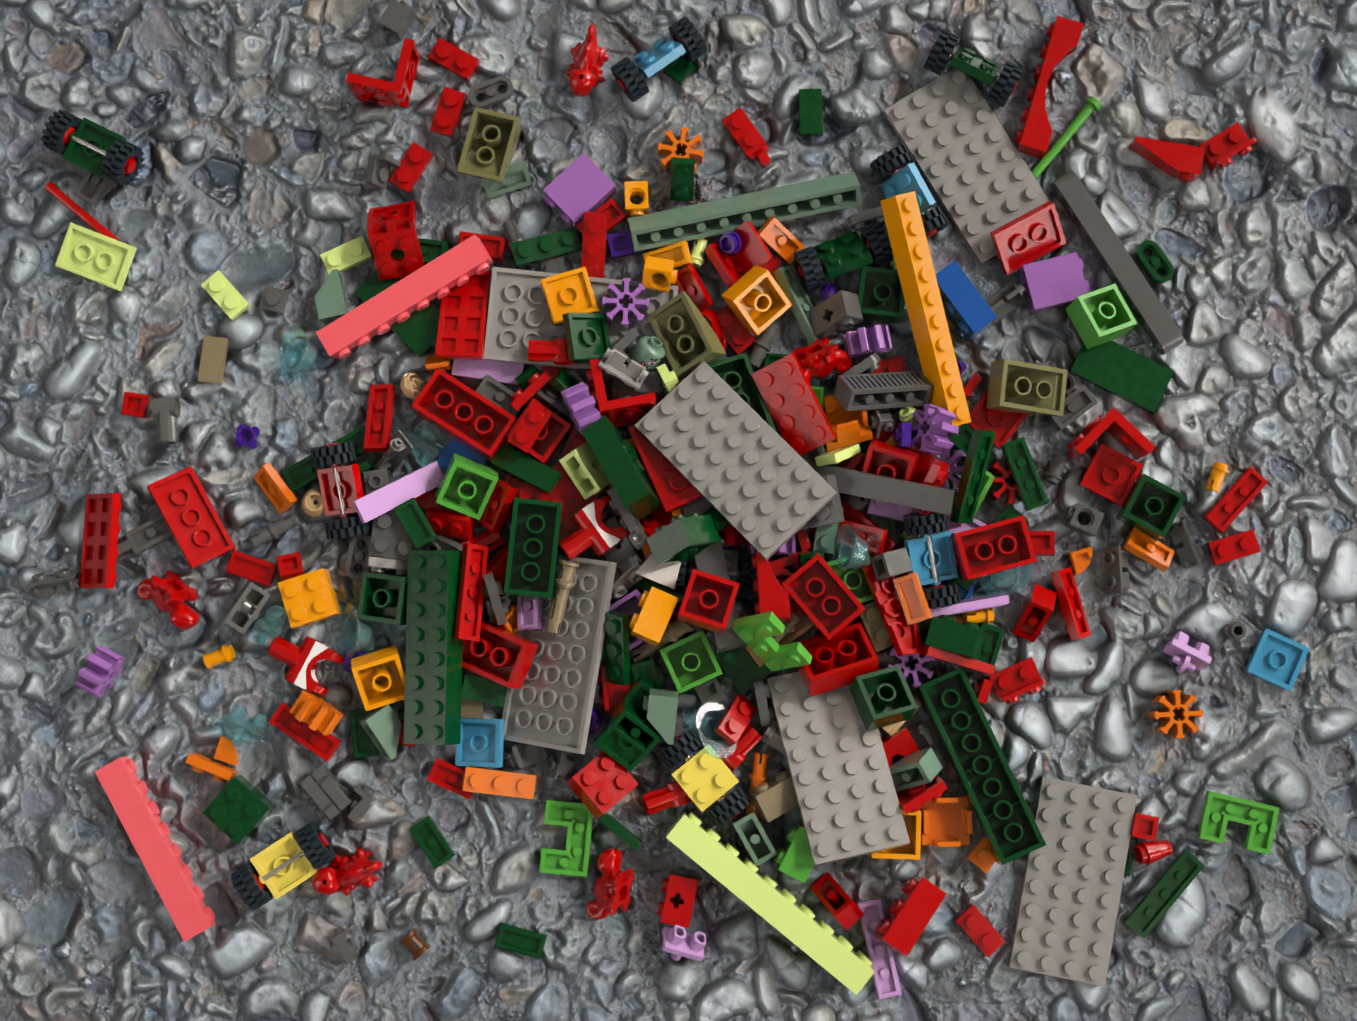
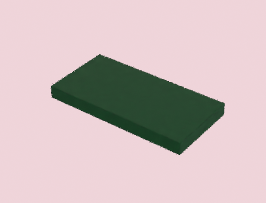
(417, 331)
(1123, 374)

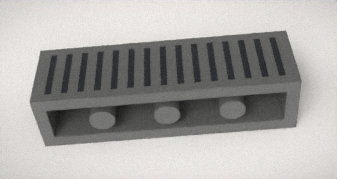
(882, 390)

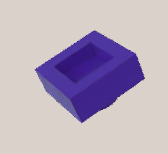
(620, 244)
(902, 435)

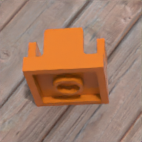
(848, 426)
(946, 822)

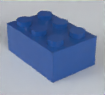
(963, 303)

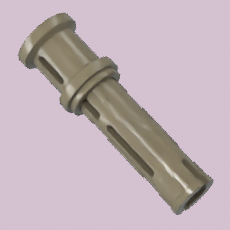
(563, 584)
(671, 634)

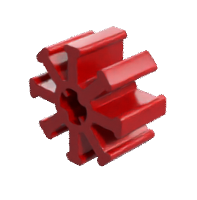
(1003, 487)

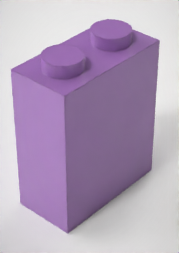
(578, 190)
(1053, 282)

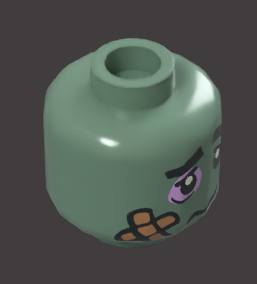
(648, 352)

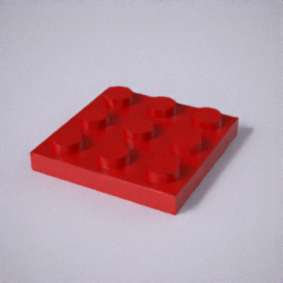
(564, 492)

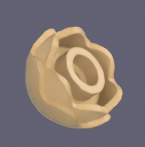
(411, 385)
(308, 503)

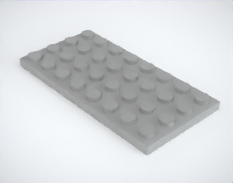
(966, 158)
(521, 314)
(735, 460)
(562, 679)
(836, 772)
(1073, 882)

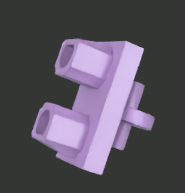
(1186, 656)
(683, 944)

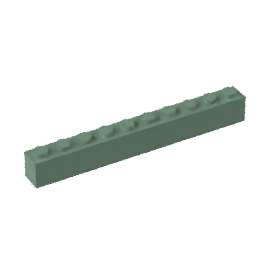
(757, 207)

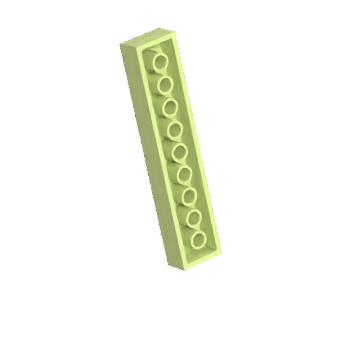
(769, 902)

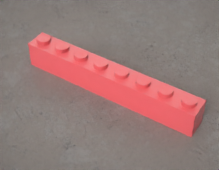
(405, 297)
(156, 848)

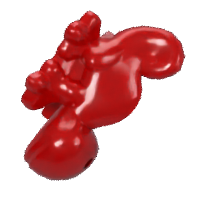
(588, 61)
(820, 359)
(169, 597)
(346, 874)
(612, 887)

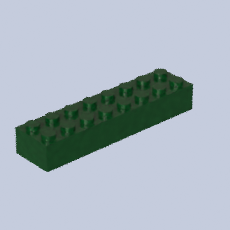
(432, 653)
(980, 766)

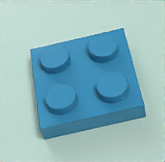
(1277, 659)
(480, 743)

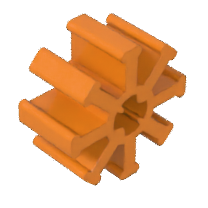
(674, 145)
(316, 712)
(1175, 723)

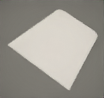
(664, 574)

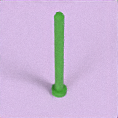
(1092, 104)

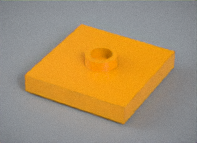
(569, 294)

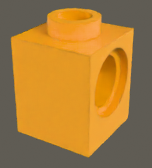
(633, 189)
(656, 265)

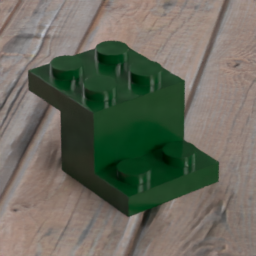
(629, 732)

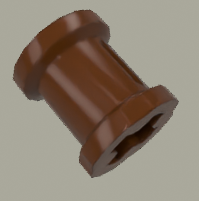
(418, 941)

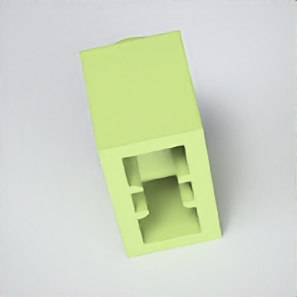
(585, 470)

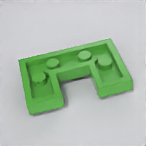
(758, 633)
(1258, 816)
(575, 858)

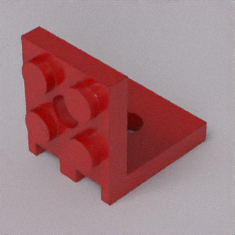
(387, 92)
(391, 229)
(619, 411)
(1117, 427)
(912, 798)

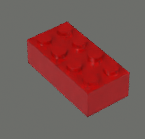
(463, 414)

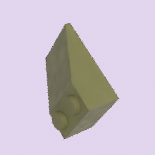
(489, 145)
(685, 335)
(1026, 388)
(876, 630)

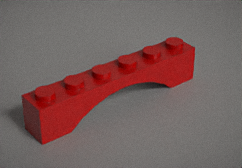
(1036, 130)
(771, 594)

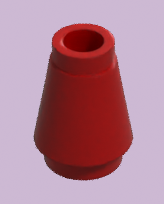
(1152, 851)

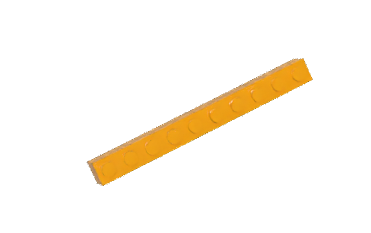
(924, 304)

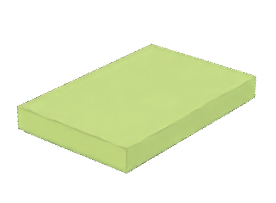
(95, 256)

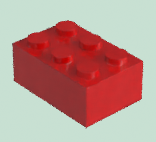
(993, 548)
(823, 597)
(499, 655)
(837, 661)
(909, 915)

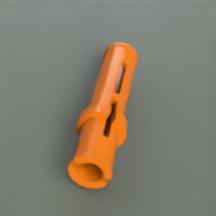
(757, 777)

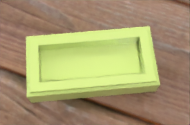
(837, 455)

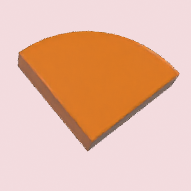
(1080, 559)
(226, 751)

